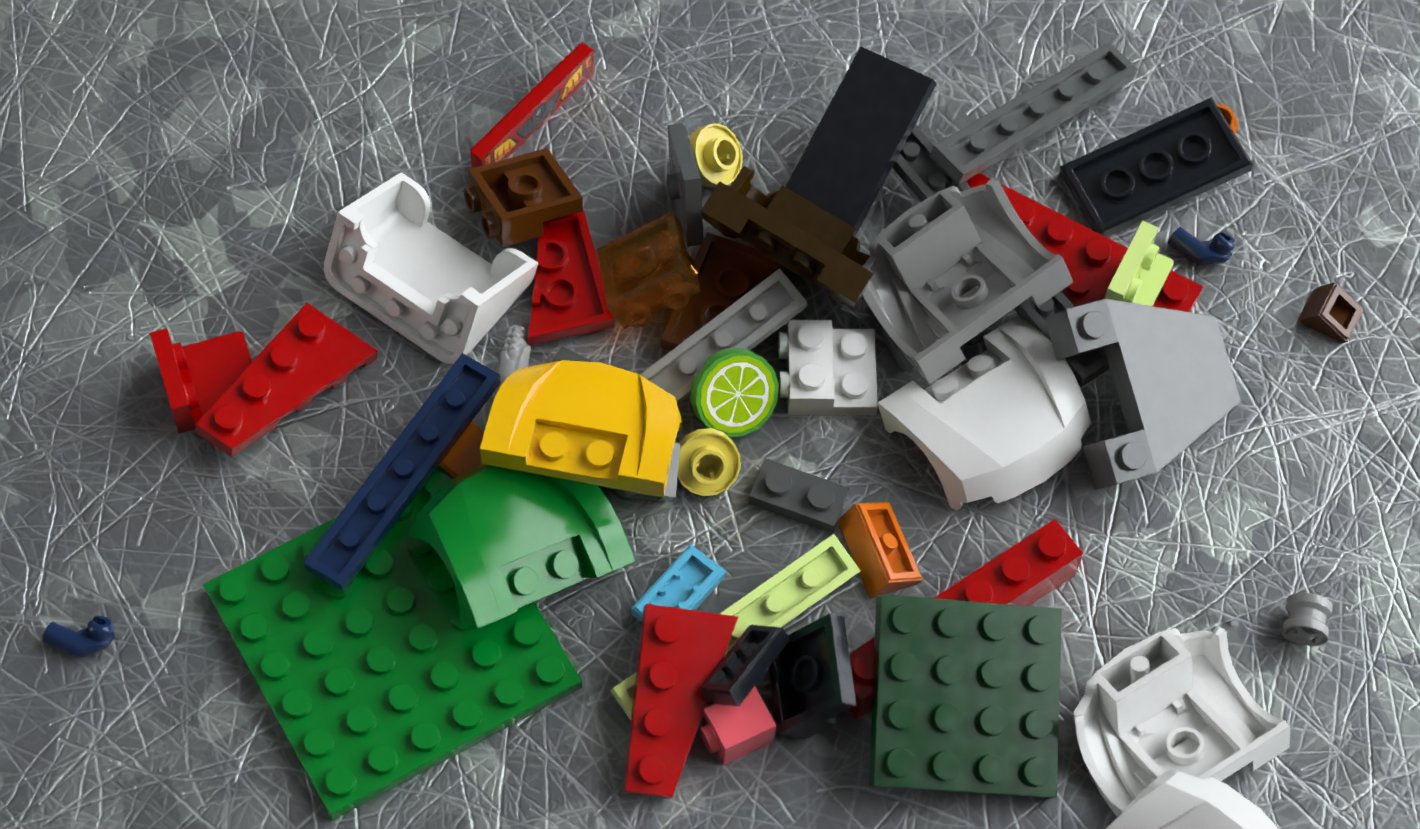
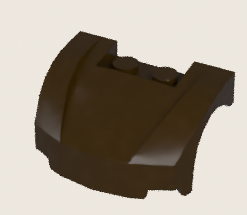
(792, 235)

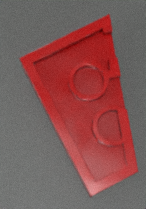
(568, 283)

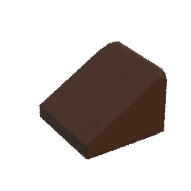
(1331, 312)

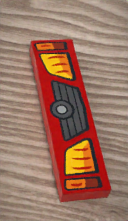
(535, 107)

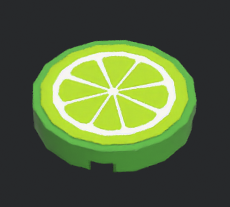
(734, 392)

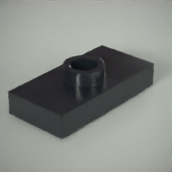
(744, 665)

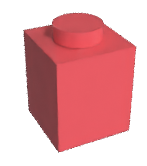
(737, 730)

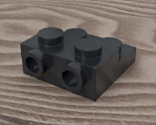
(812, 678)

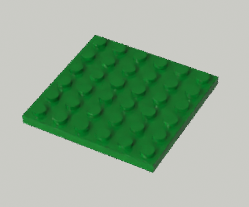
(383, 673)

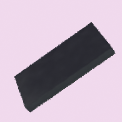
(860, 136)
(1156, 168)

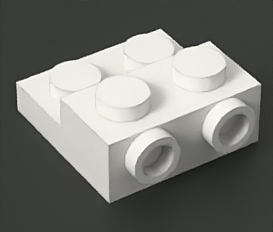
(828, 369)

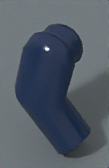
(1203, 252)
(93, 638)

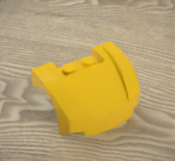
(584, 426)

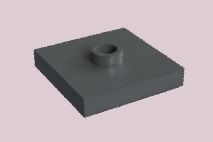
(685, 184)

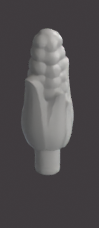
(513, 354)

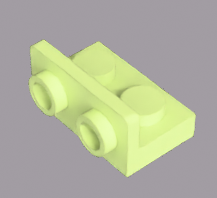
(1141, 270)

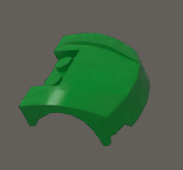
(519, 538)

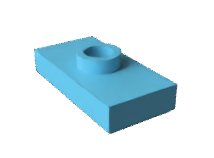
(684, 583)

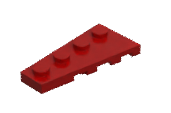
(284, 378)
(673, 662)

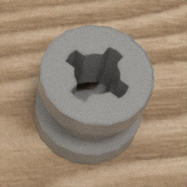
(1307, 619)

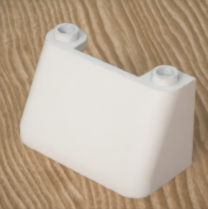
(417, 275)

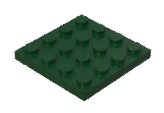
(965, 697)

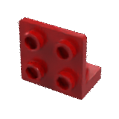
(198, 372)

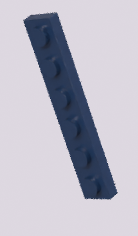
(402, 473)

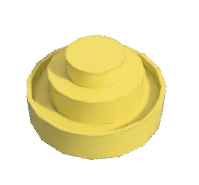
(716, 154)
(708, 462)

